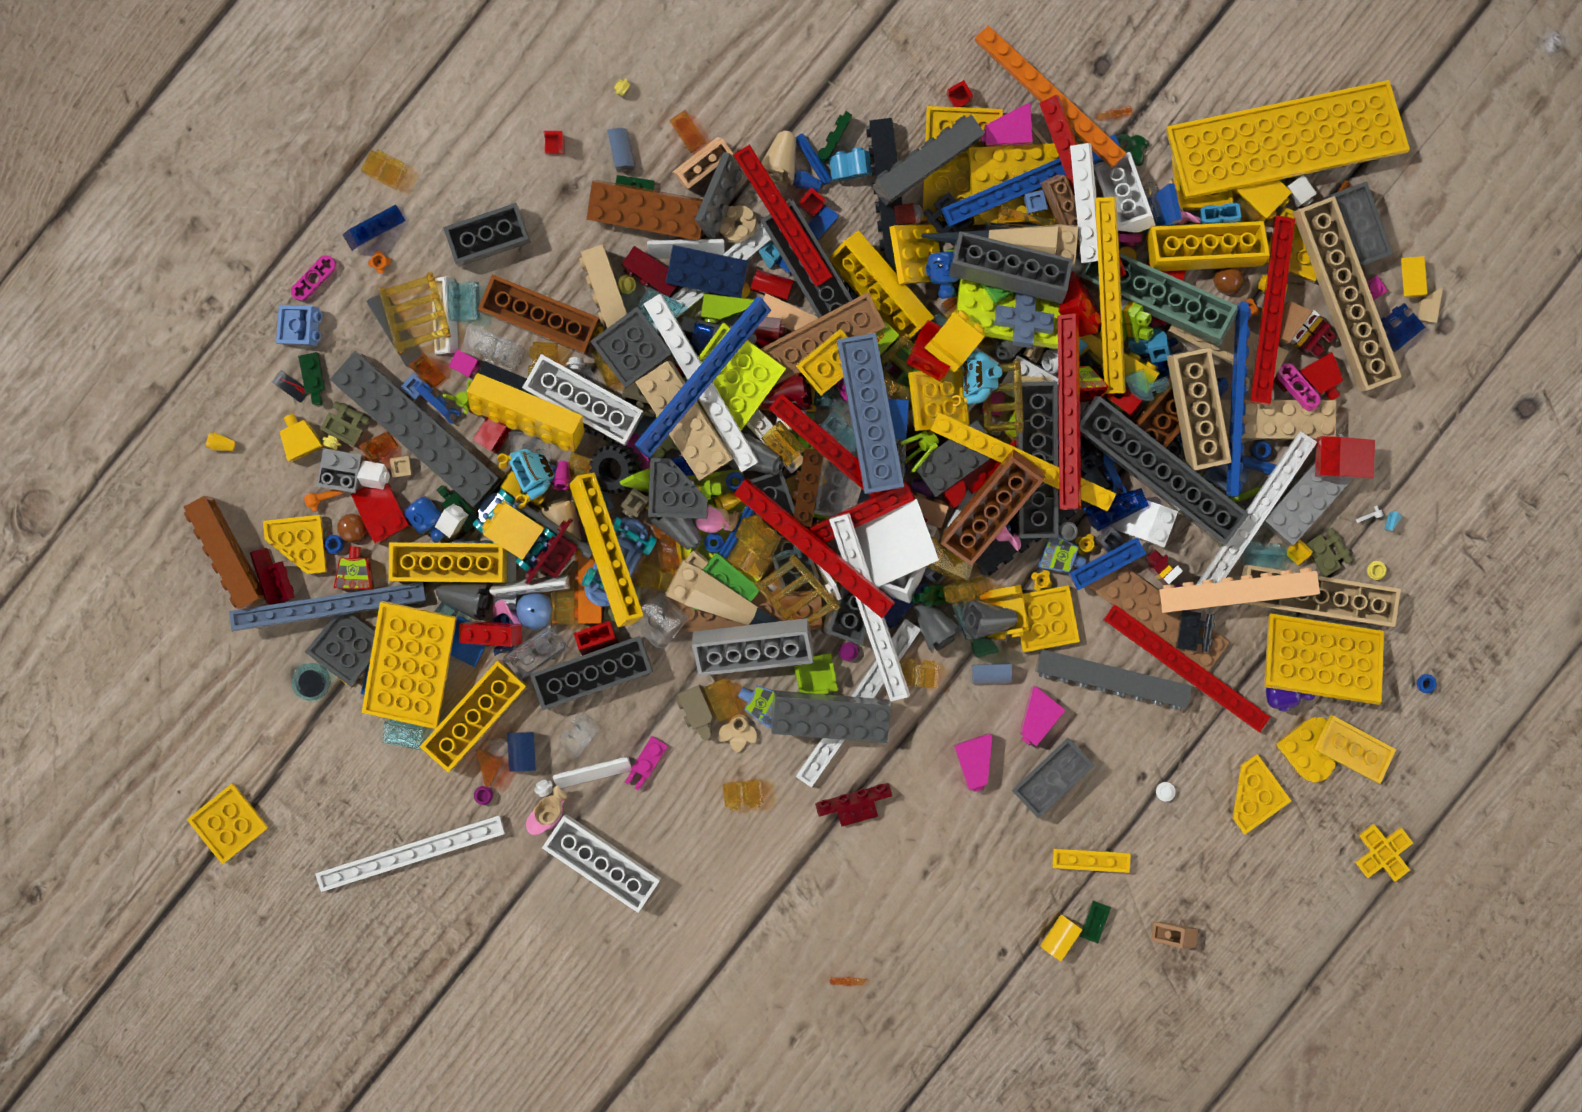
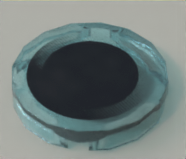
(310, 681)

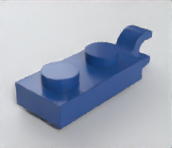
(439, 403)
(1111, 475)

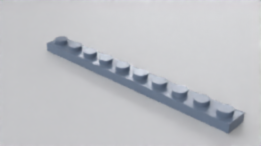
(325, 606)

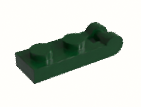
(834, 137)

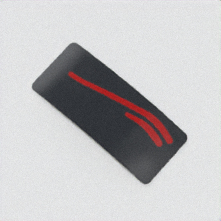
(290, 386)

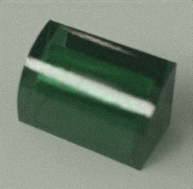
(983, 647)

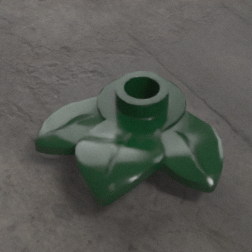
(1134, 146)

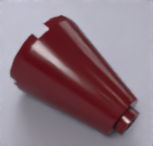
(793, 389)

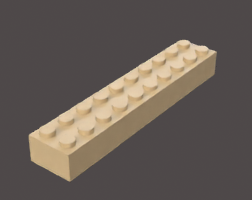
(1347, 294)

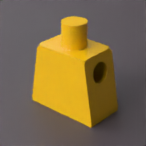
(299, 438)
(513, 487)

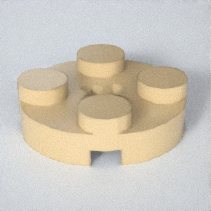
(746, 230)

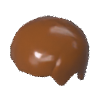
(1228, 280)
(351, 528)

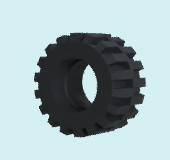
(601, 466)

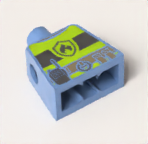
(1060, 556)
(759, 703)

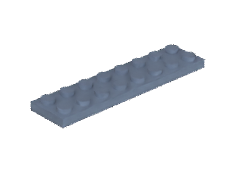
(870, 413)

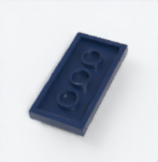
(706, 271)

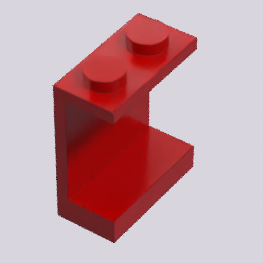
(922, 359)

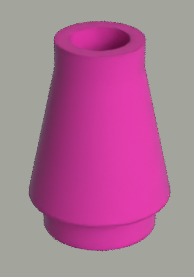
(562, 476)

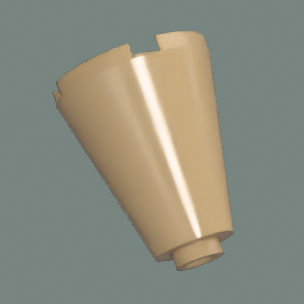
(780, 159)
(563, 509)

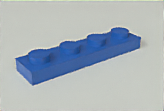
(1107, 563)

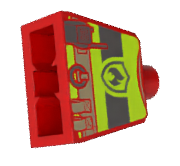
(1090, 384)
(1127, 405)
(354, 571)

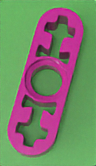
(308, 292)
(1296, 378)

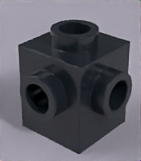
(1090, 457)

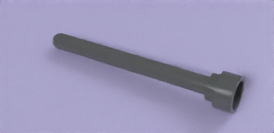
(584, 547)

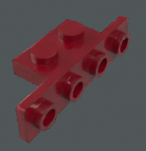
(556, 556)
(272, 578)
(856, 805)

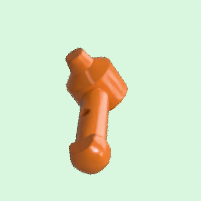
(313, 499)

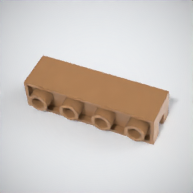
(1061, 201)

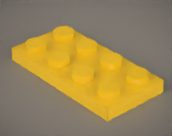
(1355, 749)

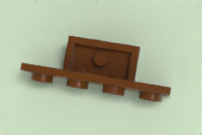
(808, 486)

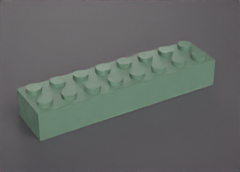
(1170, 299)

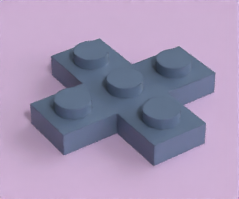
(1024, 320)

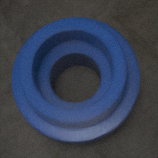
(1268, 450)
(729, 480)
(328, 544)
(718, 547)
(1432, 683)

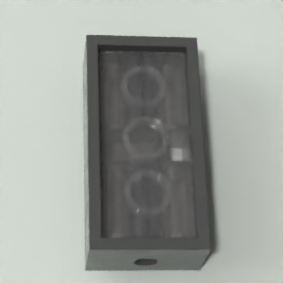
(1363, 223)
(1053, 778)

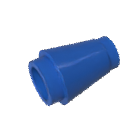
(805, 181)

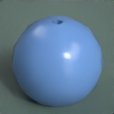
(541, 615)

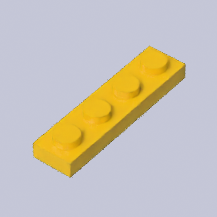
(1091, 860)

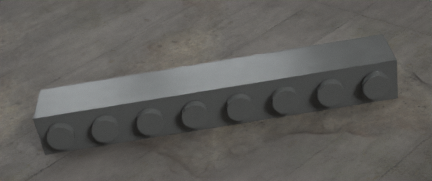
(1114, 679)

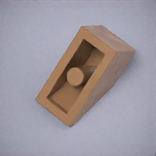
(1174, 935)

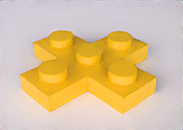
(1383, 852)

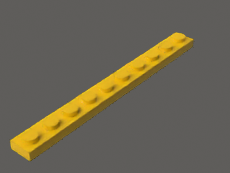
(1110, 294)
(999, 451)

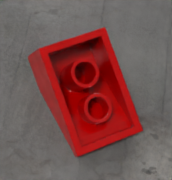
(1080, 301)
(1344, 457)
(380, 512)

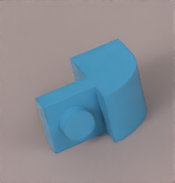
(1156, 346)

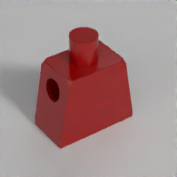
(1323, 376)

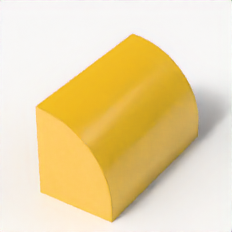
(1414, 276)
(1061, 937)

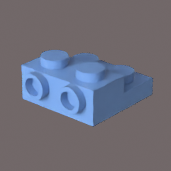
(298, 325)

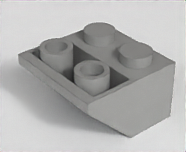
(339, 470)

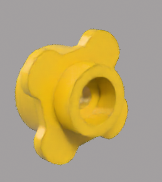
(1087, 539)
(1046, 580)

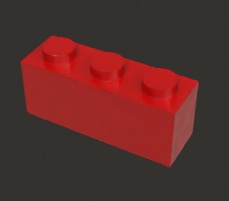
(490, 633)

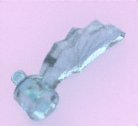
(787, 553)

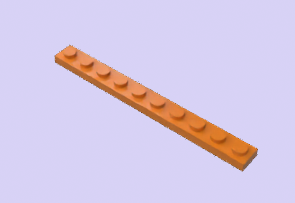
(1043, 89)

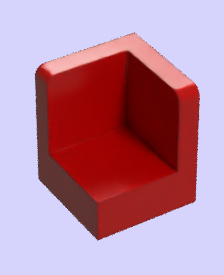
(959, 94)
(554, 142)
(812, 202)

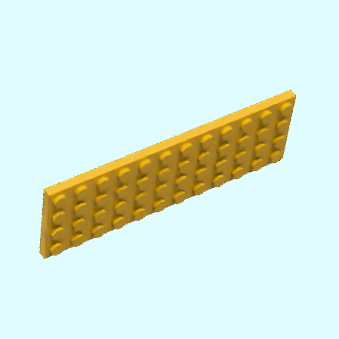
(1287, 139)

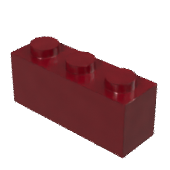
(648, 271)

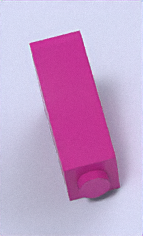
(1010, 129)
(1039, 716)
(975, 760)

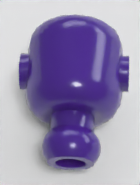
(1285, 699)

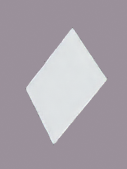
(896, 543)

